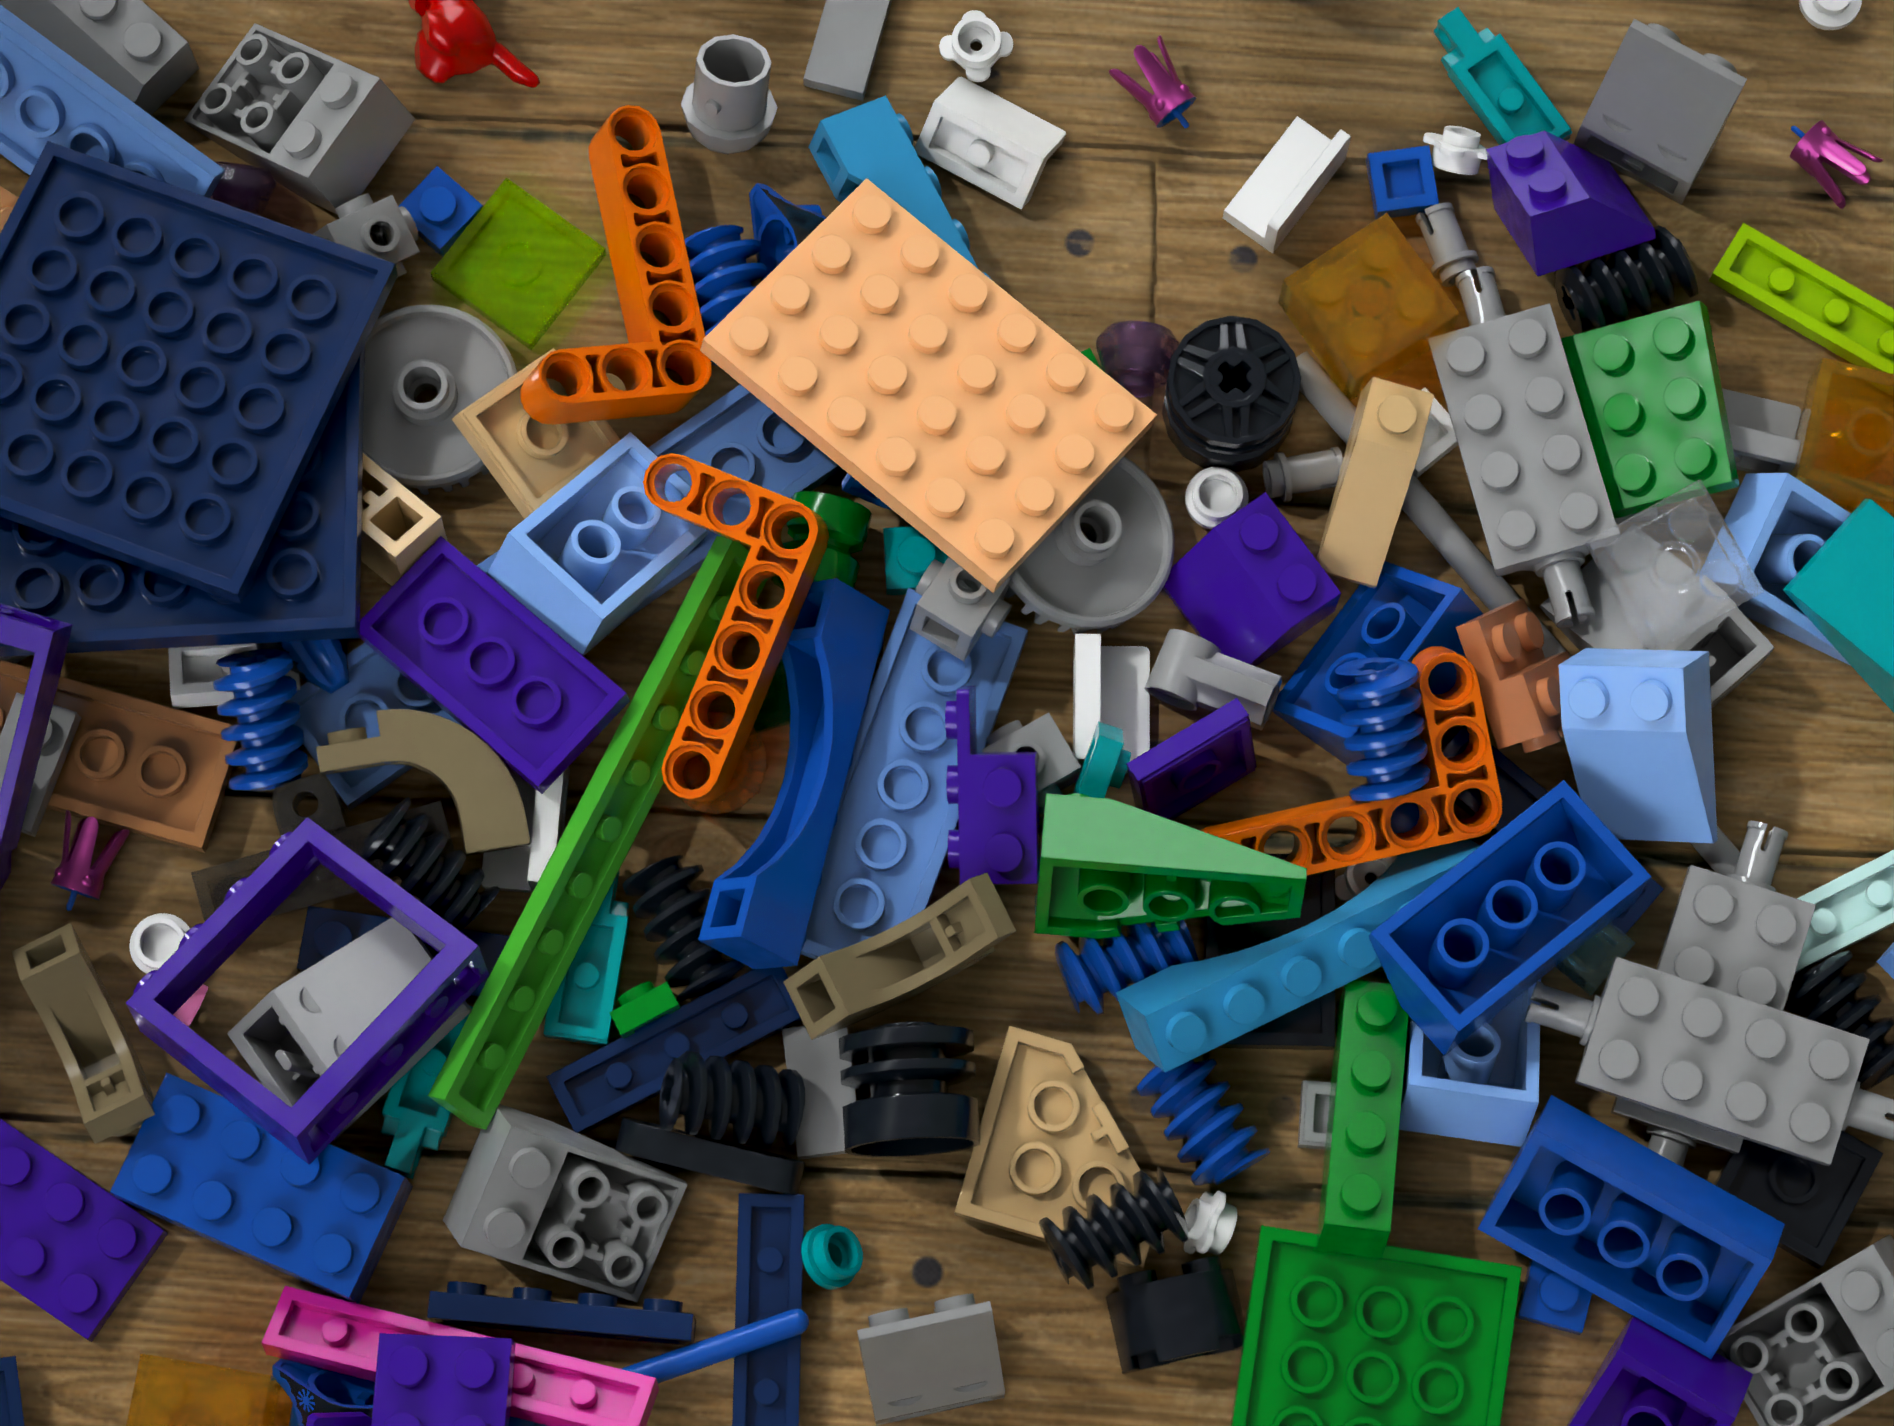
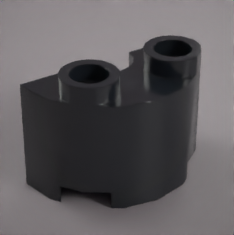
(1176, 1315)

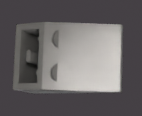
(1660, 110)
(301, 117)
(1732, 639)
(326, 1007)
(562, 1204)
(1821, 1344)
(931, 1359)

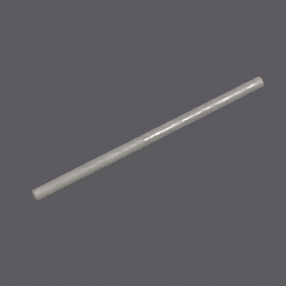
(1459, 550)

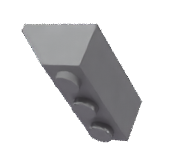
(117, 42)

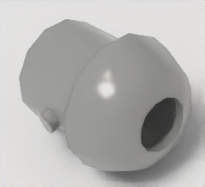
(730, 95)

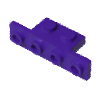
(994, 803)

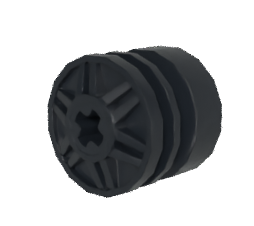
(1235, 427)
(909, 1082)

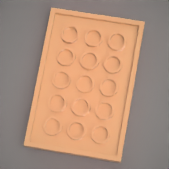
(928, 384)

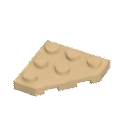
(1043, 1142)

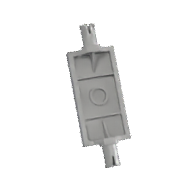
(1523, 442)
(1735, 939)
(1718, 1060)

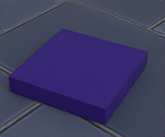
(1194, 763)

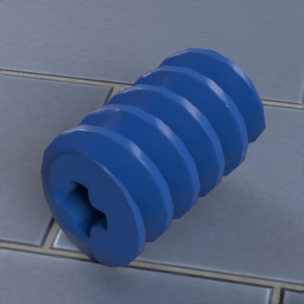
(721, 271)
(264, 719)
(1386, 727)
(1120, 961)
(1202, 1121)

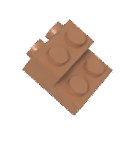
(1514, 676)

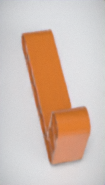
(639, 289)
(742, 615)
(1435, 800)

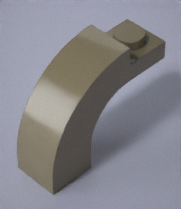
(471, 772)
(901, 960)
(86, 1033)

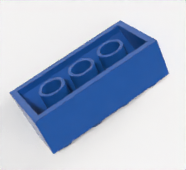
(1506, 916)

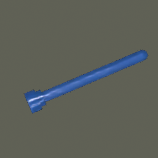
(715, 1349)

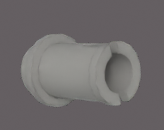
(1446, 243)
(1301, 472)

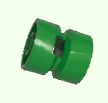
(847, 529)

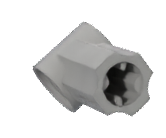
(1196, 674)

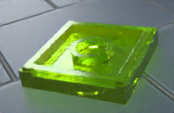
(518, 263)

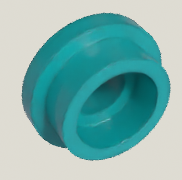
(831, 1255)

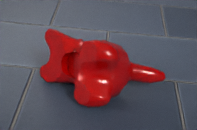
(461, 41)

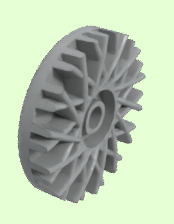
(419, 352)
(1113, 571)

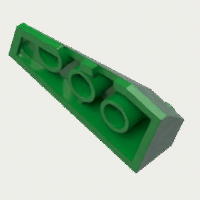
(1129, 867)

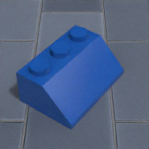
(1386, 621)

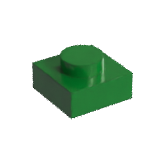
(643, 1005)

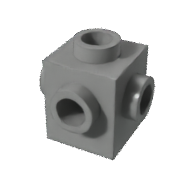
(374, 229)
(957, 608)
(1056, 761)

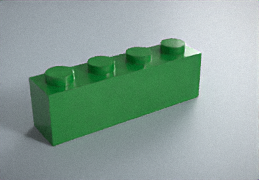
(1363, 1121)

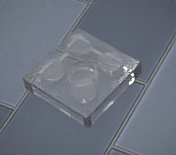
(1674, 567)

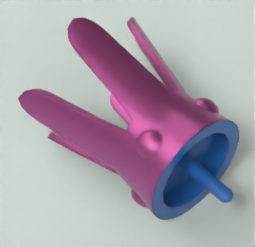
(1170, 94)
(1823, 145)
(74, 870)

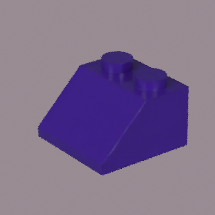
(1562, 202)
(1252, 584)
(1661, 1383)

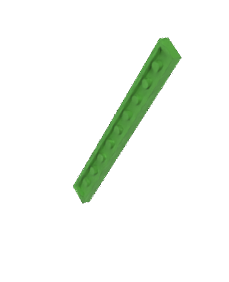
(585, 856)

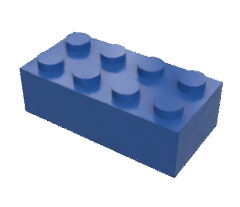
(247, 1191)
(1632, 1227)

